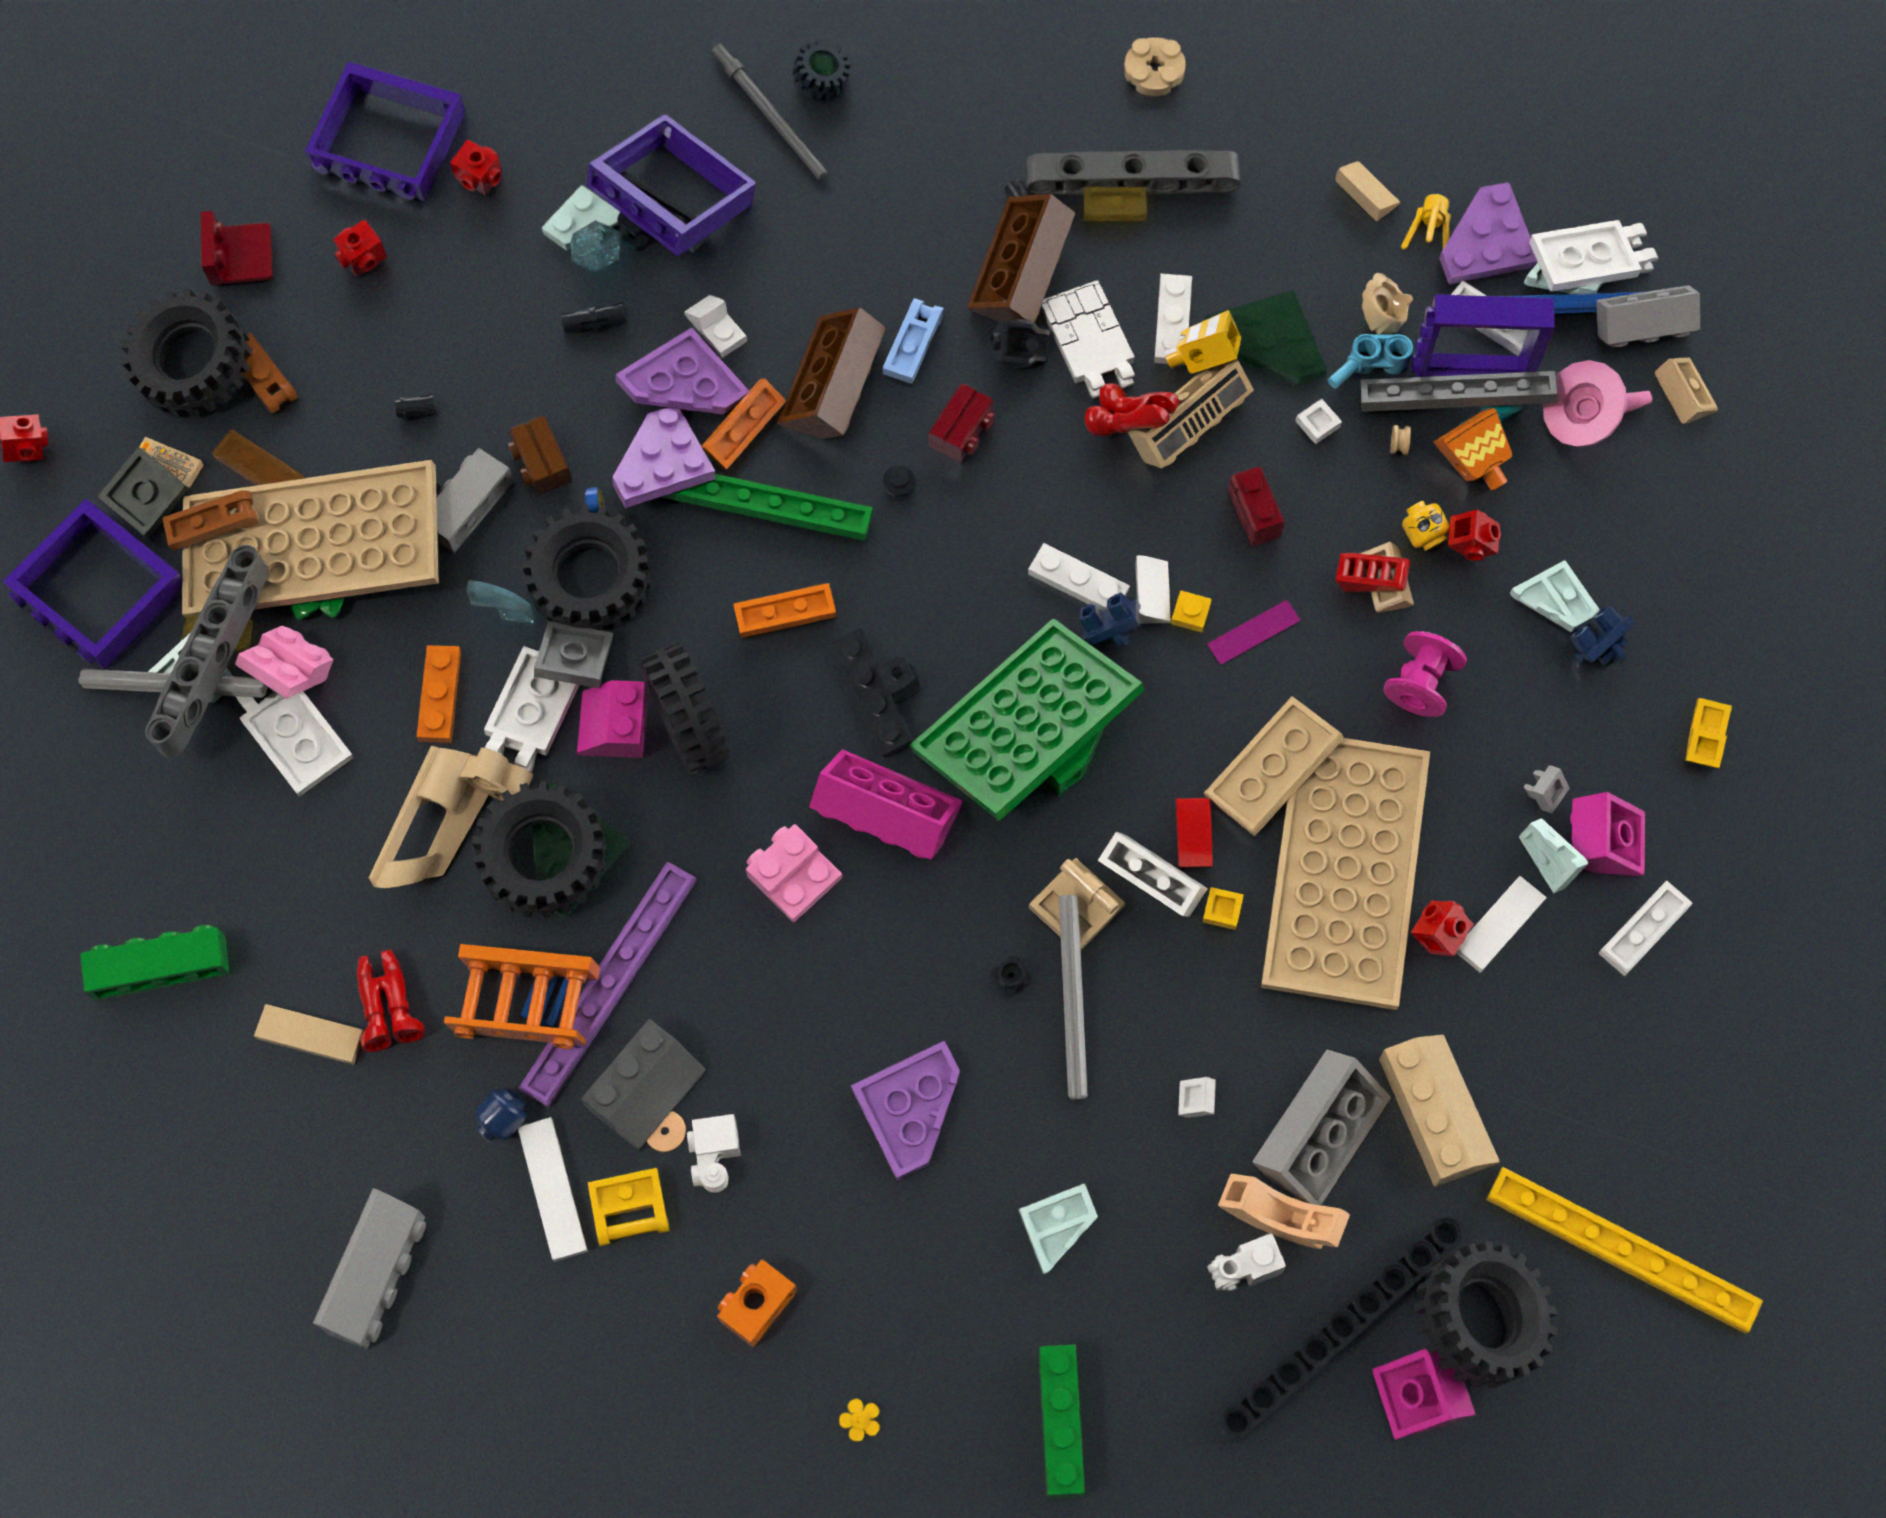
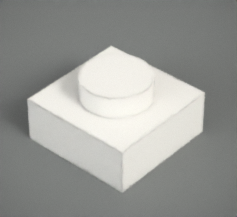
(1318, 421)
(1196, 1097)

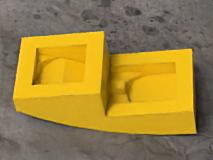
(1708, 733)

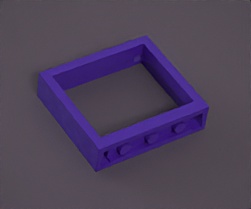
(396, 89)
(678, 237)
(1484, 312)
(132, 623)

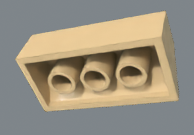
(1438, 1108)

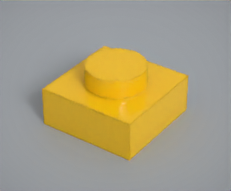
(1191, 611)
(1223, 908)

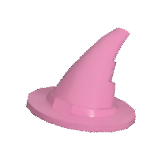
(1589, 403)

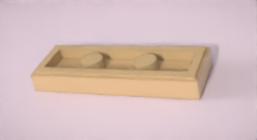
(309, 1034)

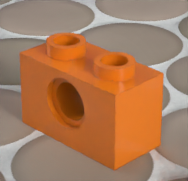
(750, 1323)

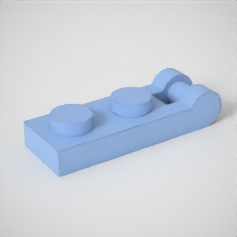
(912, 341)

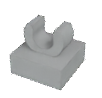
(1549, 789)

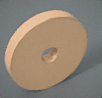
(673, 1139)

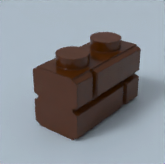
(540, 455)

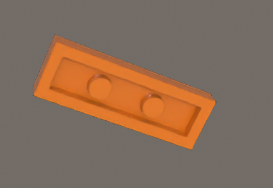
(743, 424)
(784, 610)
(439, 694)

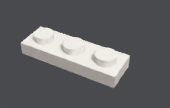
(1172, 313)
(1075, 577)

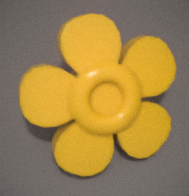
(860, 1419)

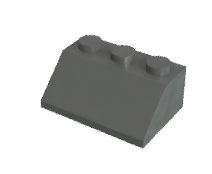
(643, 1084)

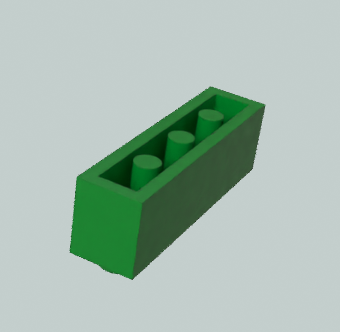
(154, 962)
(1061, 1422)

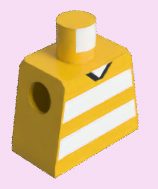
(1206, 344)

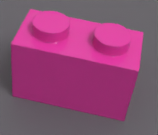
(614, 720)
(1609, 834)
(1421, 1394)

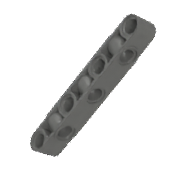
(1157, 171)
(207, 651)

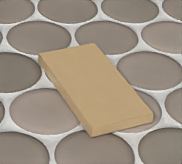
(1273, 765)

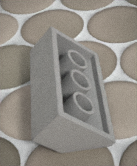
(1322, 1128)
(370, 1270)

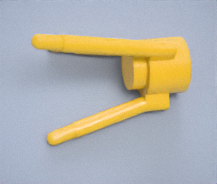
(1433, 215)

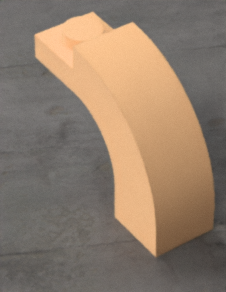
(1282, 1215)

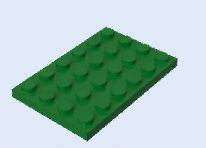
(1027, 718)

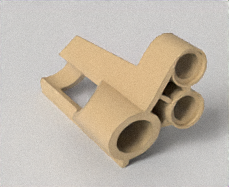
(459, 785)

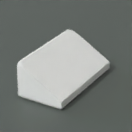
(1152, 590)

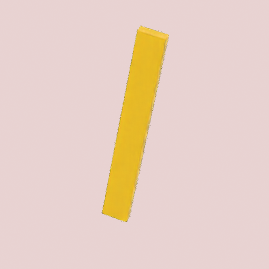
(1625, 1250)

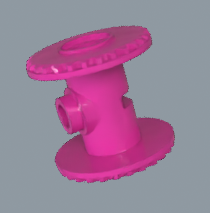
(1420, 676)

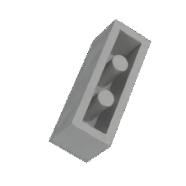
(1648, 315)
(469, 497)

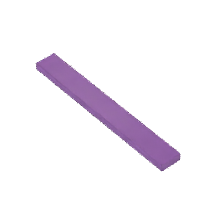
(615, 975)

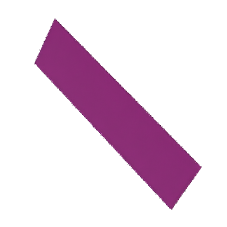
(1253, 632)

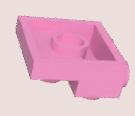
(286, 662)
(792, 872)

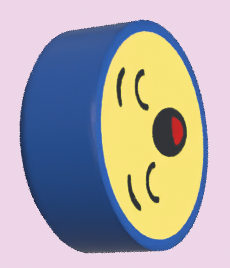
(594, 499)

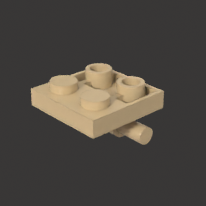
(1095, 900)

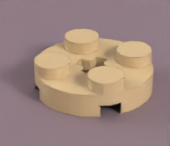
(1150, 51)

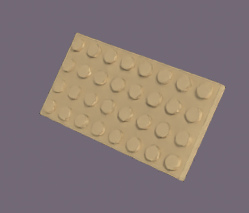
(327, 536)
(1348, 876)

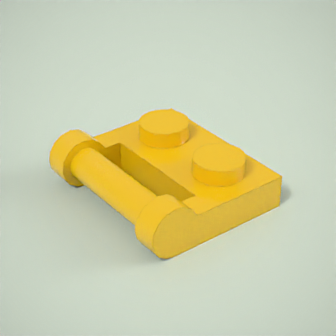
(625, 1195)

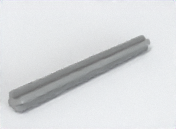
(156, 681)
(1073, 997)

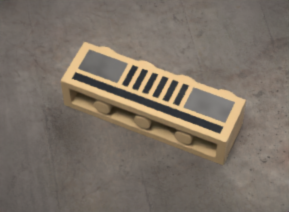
(1200, 407)

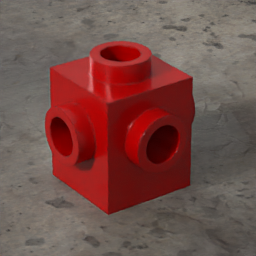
(477, 167)
(359, 248)
(22, 438)
(1474, 535)
(1442, 927)

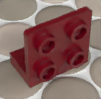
(235, 251)

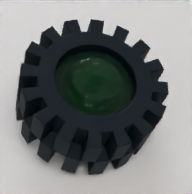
(821, 69)

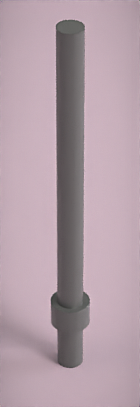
(736, 71)

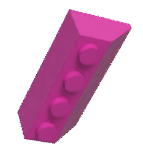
(885, 804)

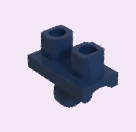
(1111, 624)
(1607, 641)

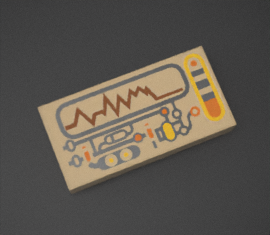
(178, 463)

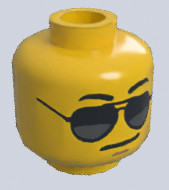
(1426, 525)

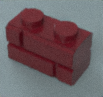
(961, 423)
(1256, 506)

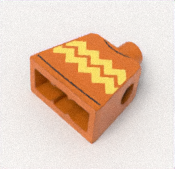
(1478, 448)

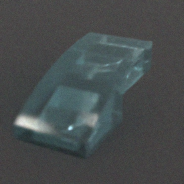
(509, 605)

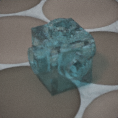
(595, 246)

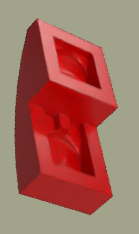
(1194, 832)

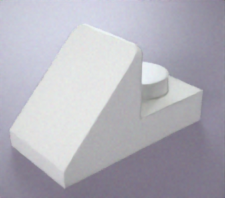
(716, 325)

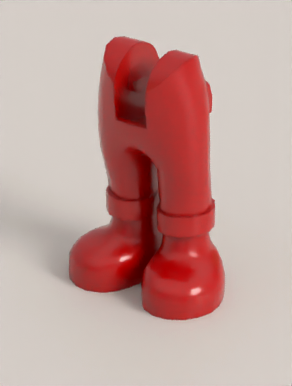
(1129, 413)
(404, 1027)

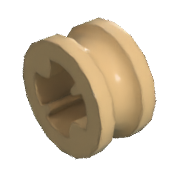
(1400, 440)

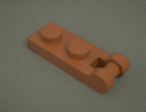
(266, 377)
(209, 519)

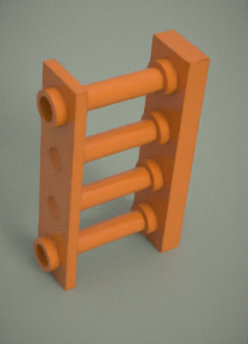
(511, 965)

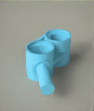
(1380, 349)

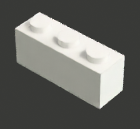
(1152, 874)

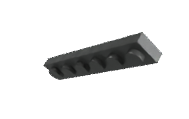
(1459, 391)

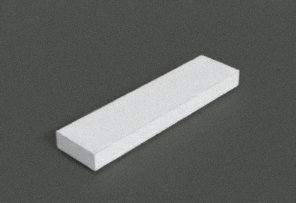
(552, 1189)

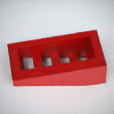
(1352, 567)

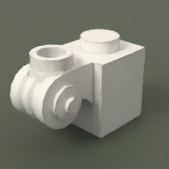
(713, 1140)
(1253, 1260)

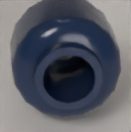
(500, 1114)

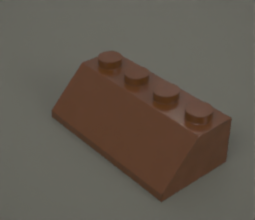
(1021, 258)
(832, 373)

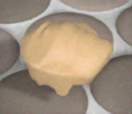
(1385, 305)

